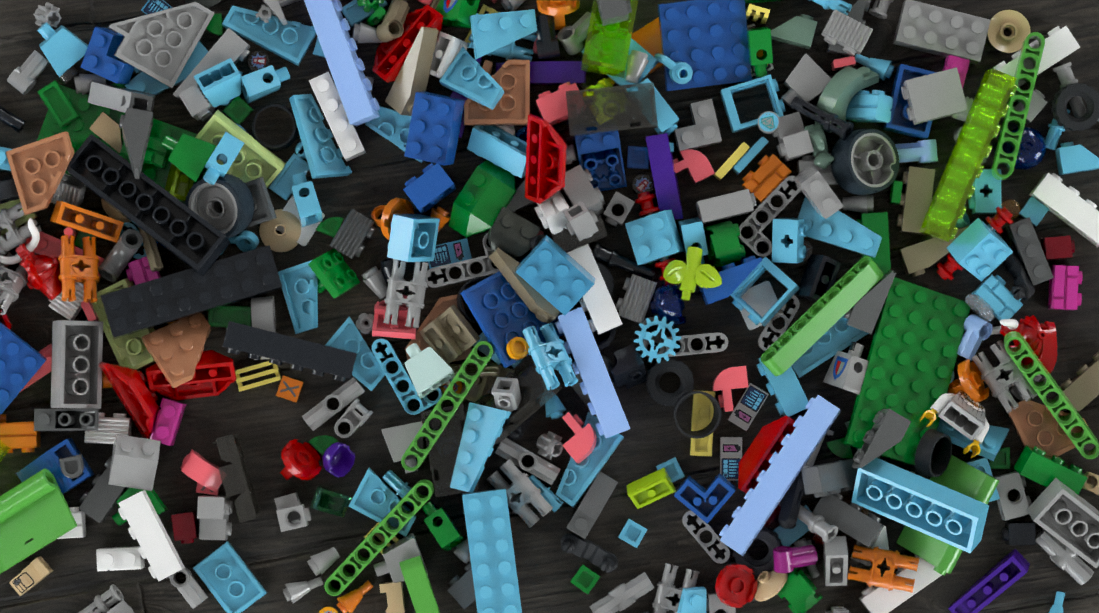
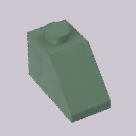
(796, 31)

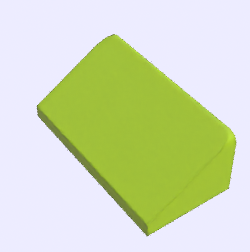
(178, 183)
(650, 488)

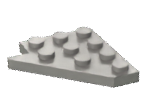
(162, 40)

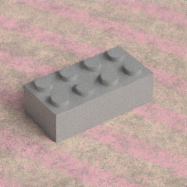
(941, 31)
(75, 364)
(1068, 520)

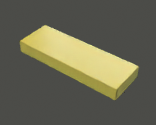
(701, 417)

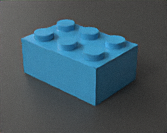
(555, 275)

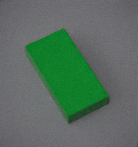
(58, 104)
(221, 316)

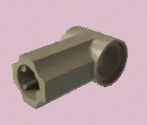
(393, 20)

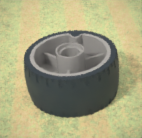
(865, 162)
(235, 201)

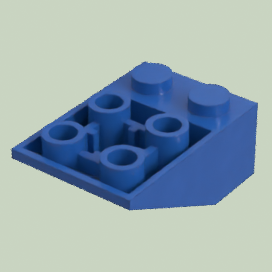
(602, 158)
(731, 278)
(50, 461)

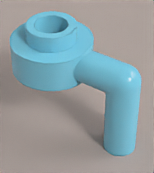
(675, 68)
(245, 241)

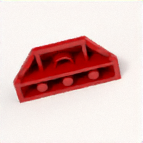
(392, 54)
(543, 160)
(211, 378)
(134, 395)
(761, 451)

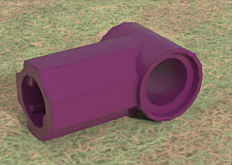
(788, 558)

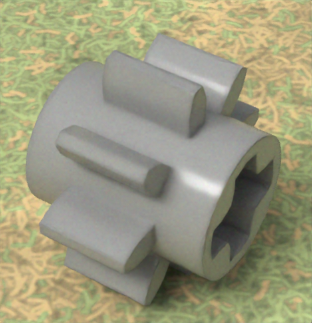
(47, 14)
(549, 445)

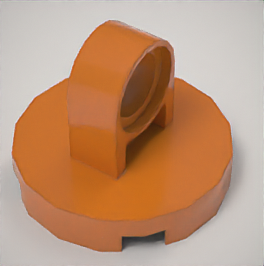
(558, 9)
(394, 206)
(969, 382)

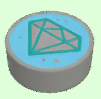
(768, 122)

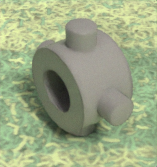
(264, 13)

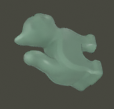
(819, 143)

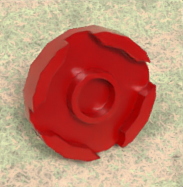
(300, 460)
(736, 585)

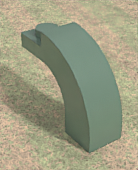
(842, 89)

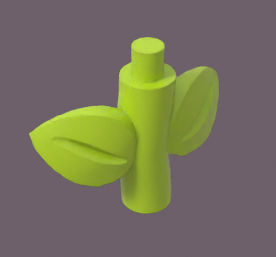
(692, 273)

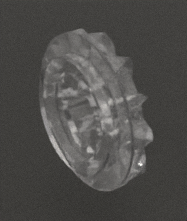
(980, 307)

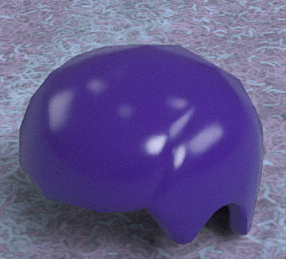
(338, 459)

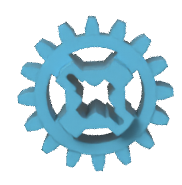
(671, 344)

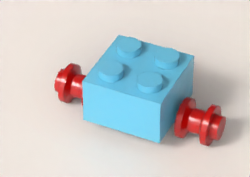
(654, 235)
(978, 247)

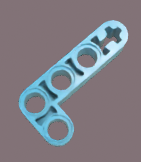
(400, 375)

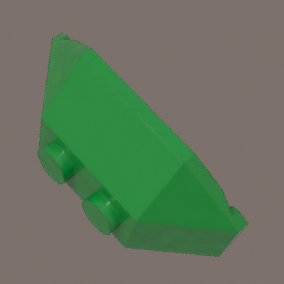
(482, 199)

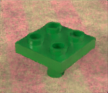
(333, 273)

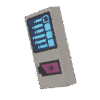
(748, 406)
(730, 457)

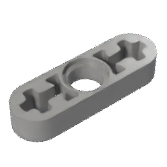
(765, 334)
(712, 552)

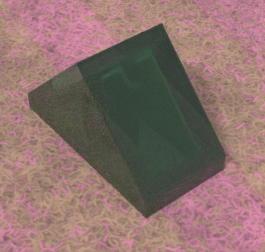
(330, 501)

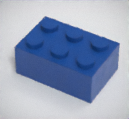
(899, 119)
(434, 128)
(429, 187)

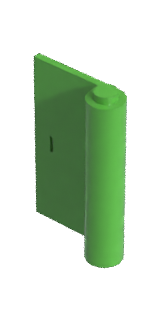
(962, 479)
(32, 512)

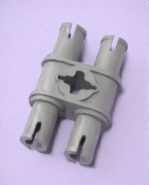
(15, 235)
(10, 284)
(414, 302)
(1000, 387)
(529, 491)
(667, 588)

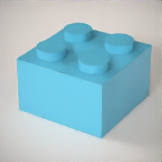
(413, 237)

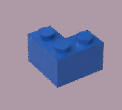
(101, 59)
(703, 501)

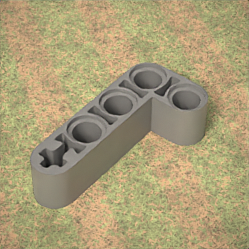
(771, 212)
(465, 268)
(685, 343)

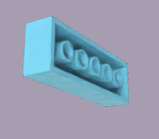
(920, 504)
(492, 552)

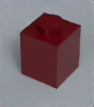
(1058, 247)
(185, 527)

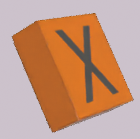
(289, 388)

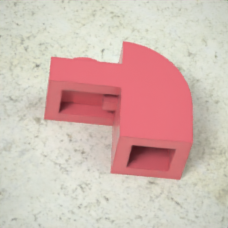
(695, 163)
(725, 381)
(583, 441)
(201, 471)

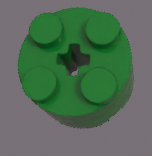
(724, 243)
(799, 592)

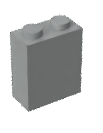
(934, 96)
(818, 192)
(725, 206)

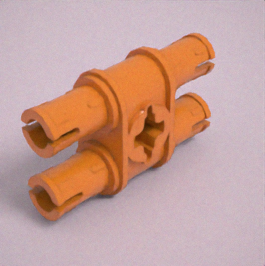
(70, 274)
(877, 557)

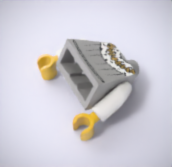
(963, 415)

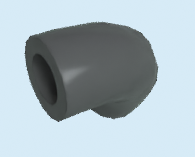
(120, 255)

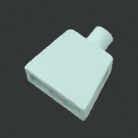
(427, 369)

